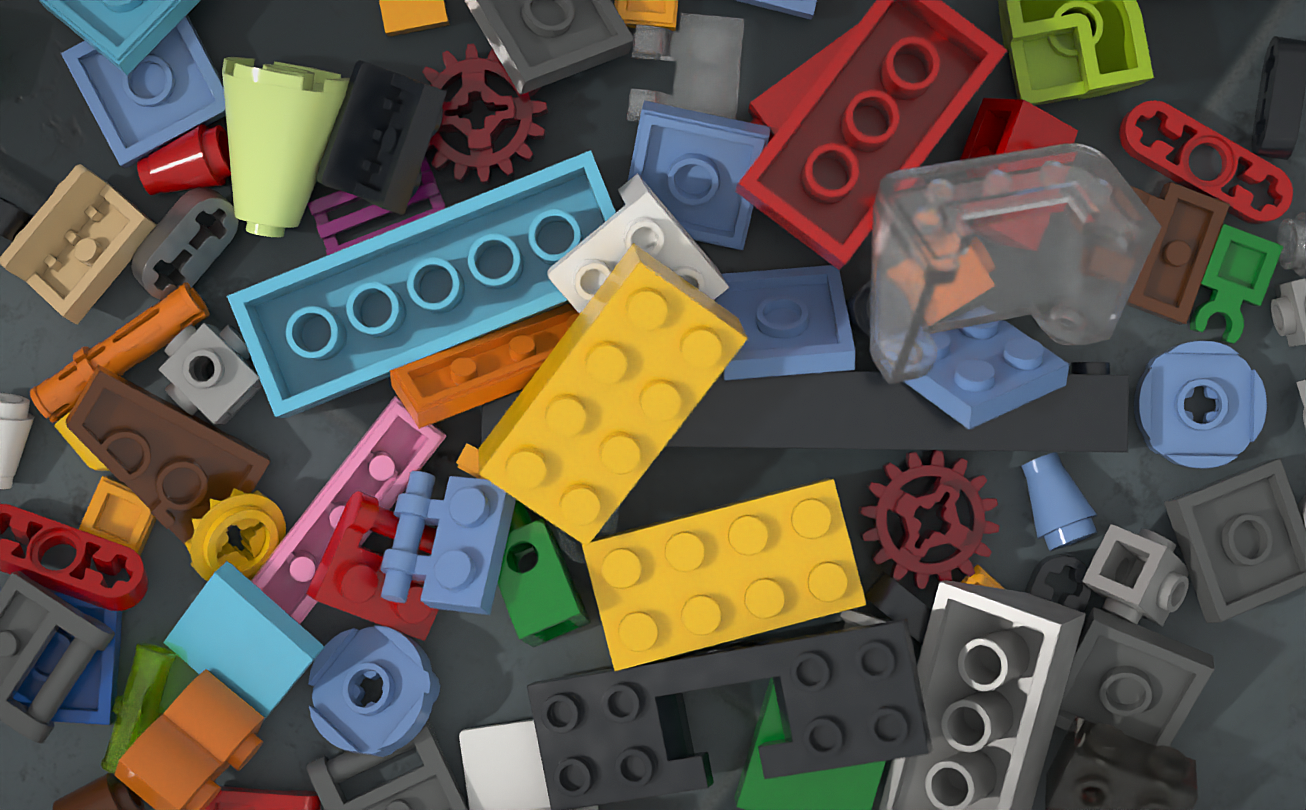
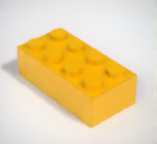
(610, 395)
(723, 573)

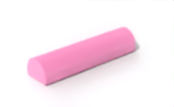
(376, 467)

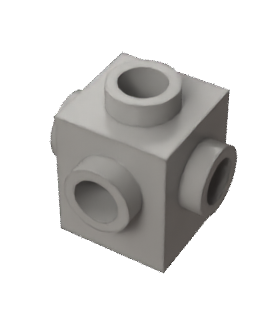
(234, 375)
(1138, 575)

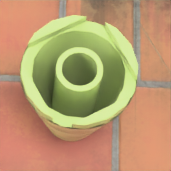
(277, 138)

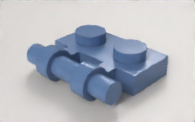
(466, 547)

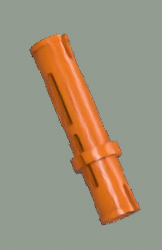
(121, 350)

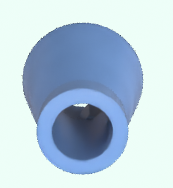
(1057, 503)

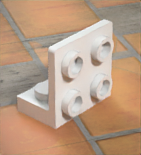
(651, 228)
(505, 768)

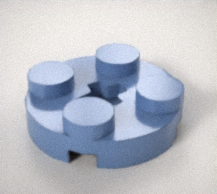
(1224, 432)
(406, 698)

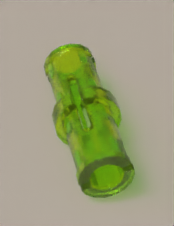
(140, 700)

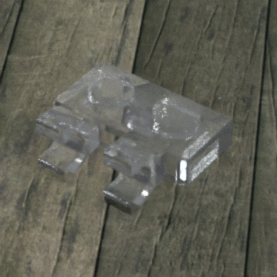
(705, 68)

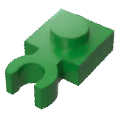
(1236, 274)

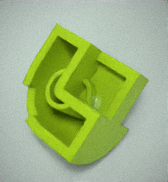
(1074, 48)

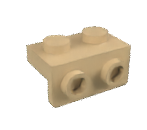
(77, 243)

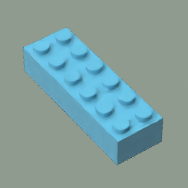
(418, 287)

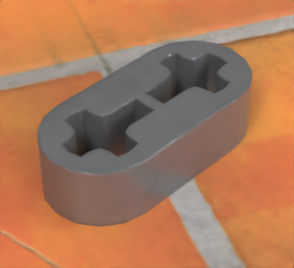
(184, 242)

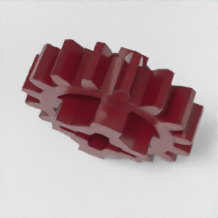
(481, 141)
(911, 544)

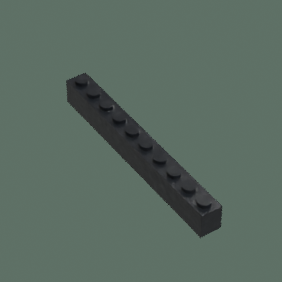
(868, 413)

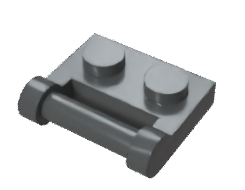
(27, 625)
(422, 788)

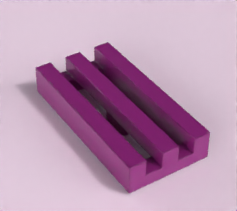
(328, 229)

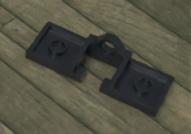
(628, 734)

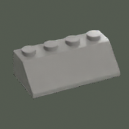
(990, 699)

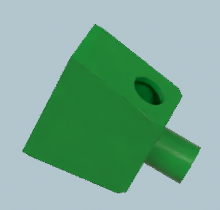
(545, 599)

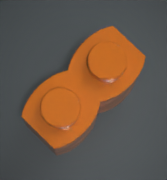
(192, 746)

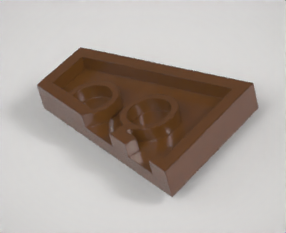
(162, 451)

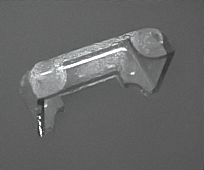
(1001, 241)

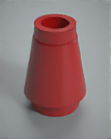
(188, 162)

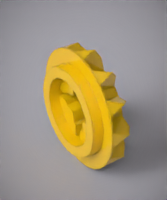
(261, 531)

